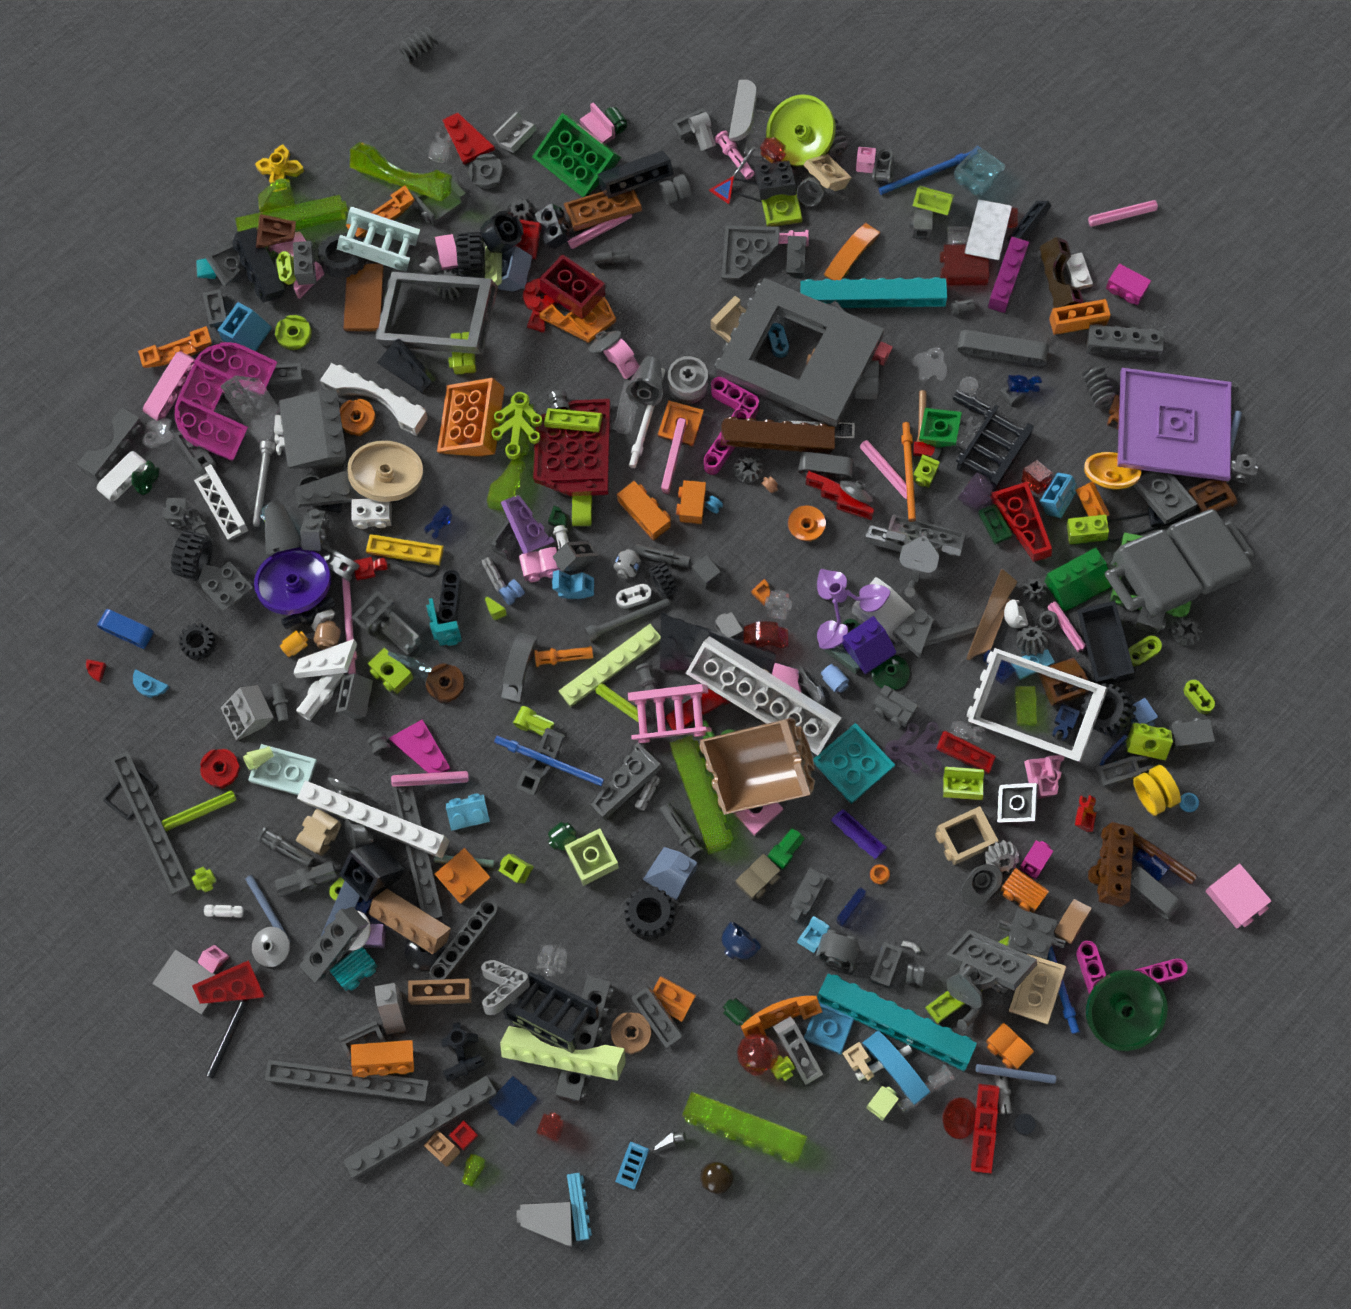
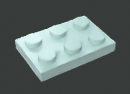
(284, 771)

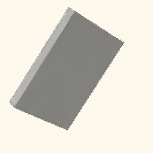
(179, 976)

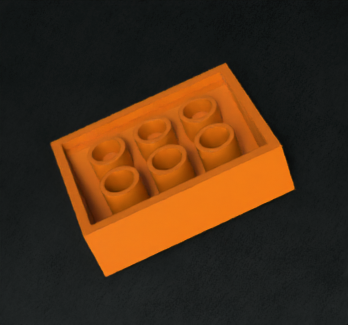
(470, 418)

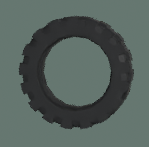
(338, 269)

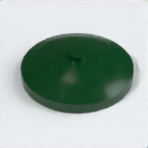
(1126, 1010)

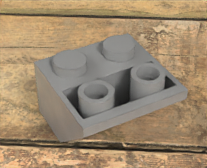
(246, 711)

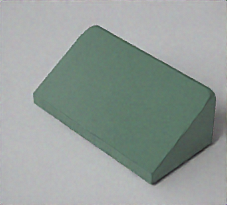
(843, 657)

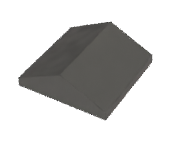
(1017, 804)

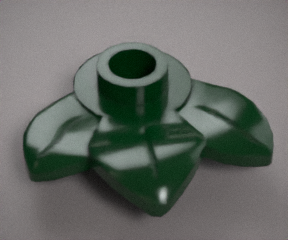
(144, 480)

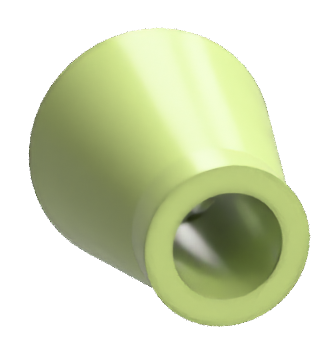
(257, 757)

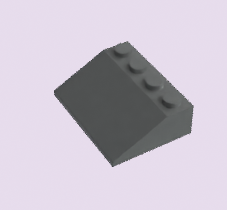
(313, 430)

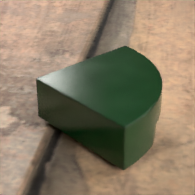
(557, 517)

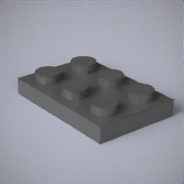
(1165, 495)

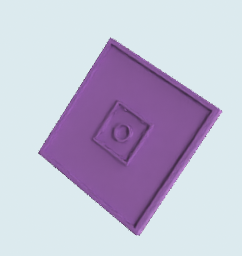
(1174, 424)

